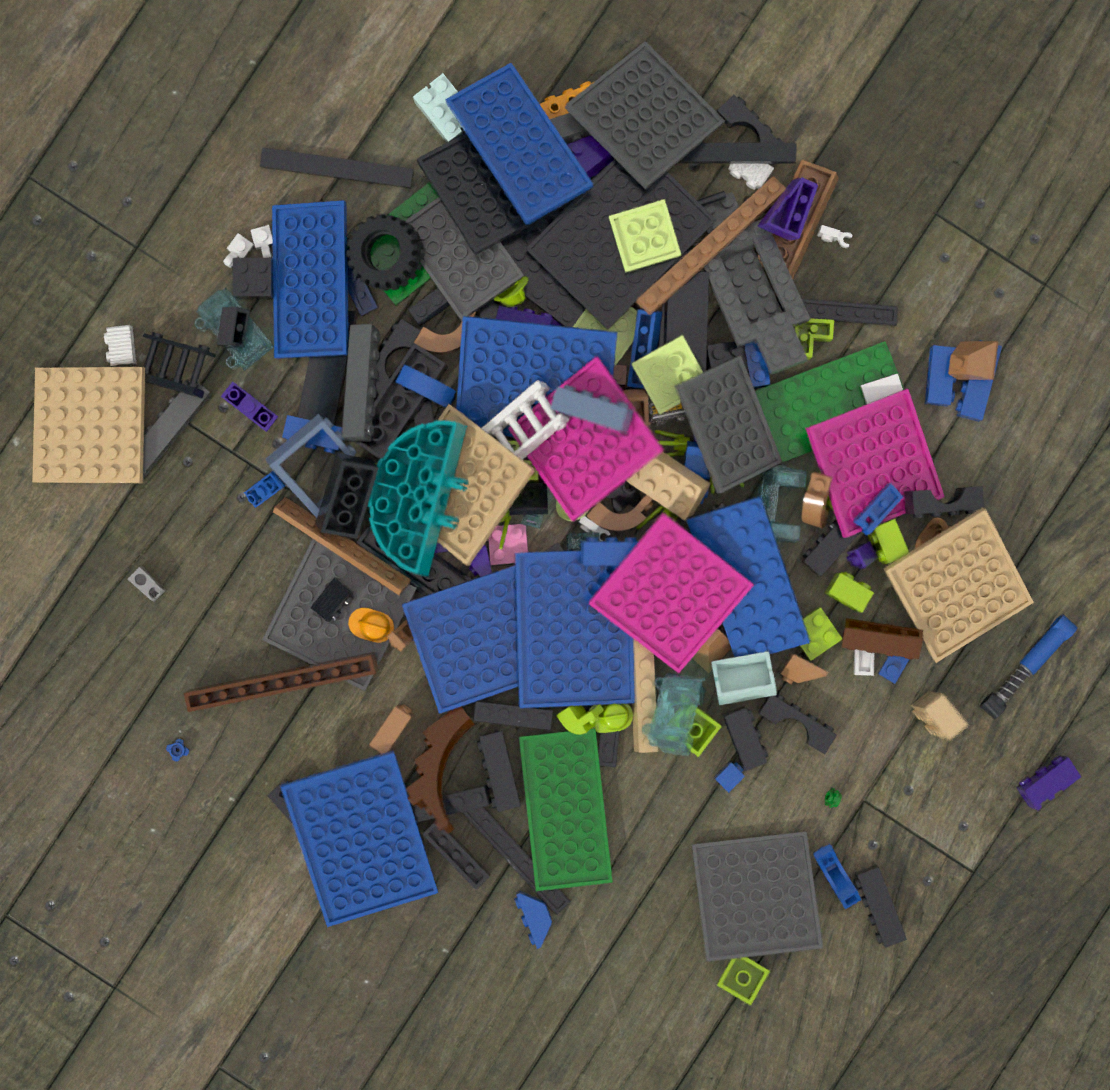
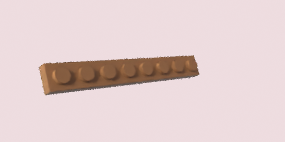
(343, 547)

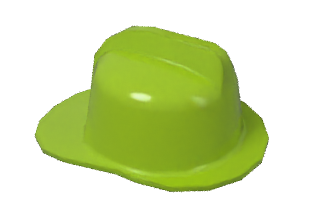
(514, 295)
(613, 718)

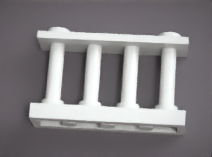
(523, 405)

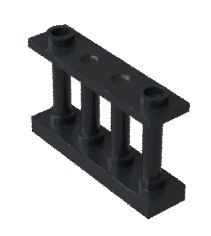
(176, 382)

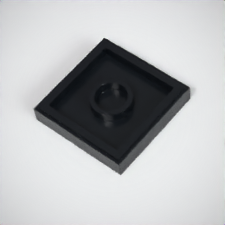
(531, 500)

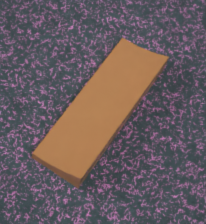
(794, 250)

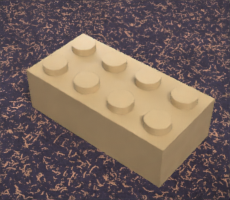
(671, 485)
(938, 715)

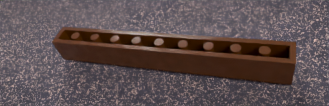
(281, 682)

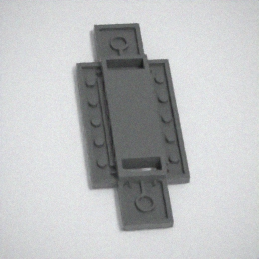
(748, 297)

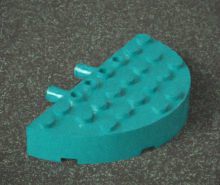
(414, 493)

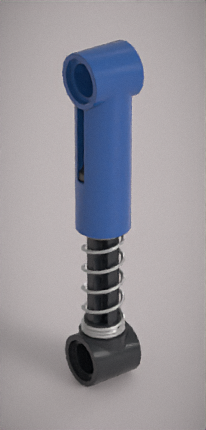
(1059, 631)

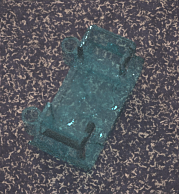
(256, 342)
(772, 479)
(675, 713)

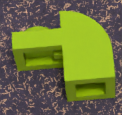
(578, 720)

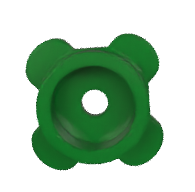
(833, 798)

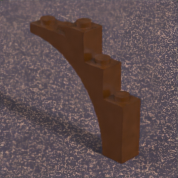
(441, 739)

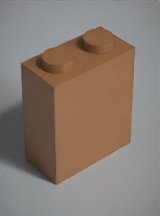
(392, 728)

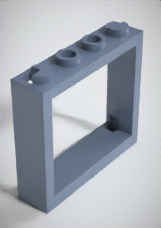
(295, 442)

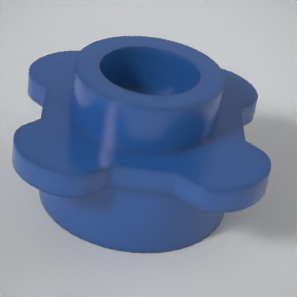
(183, 751)

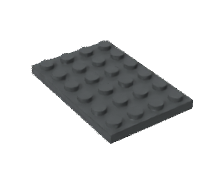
(461, 276)
(728, 424)

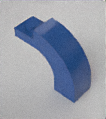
(426, 386)
(836, 876)

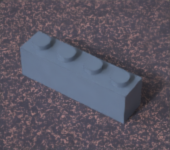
(591, 409)

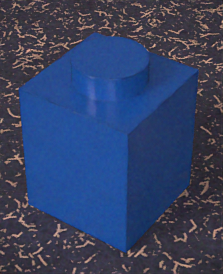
(730, 775)

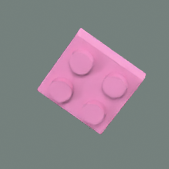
(514, 543)

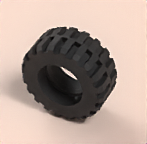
(361, 247)

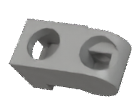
(146, 584)

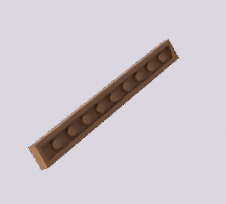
(711, 246)

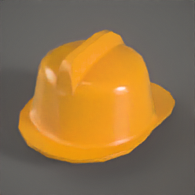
(370, 625)

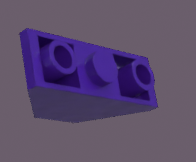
(249, 406)

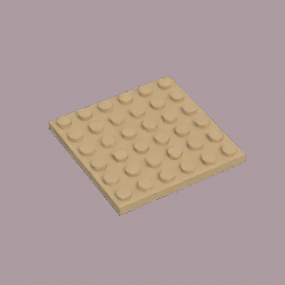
(89, 425)
(493, 484)
(959, 585)

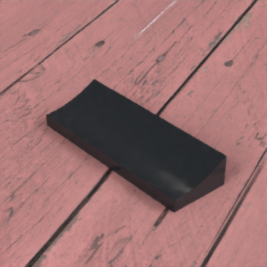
(688, 316)
(324, 384)
(441, 574)

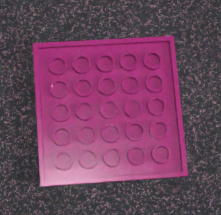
(868, 451)
(585, 458)
(670, 593)

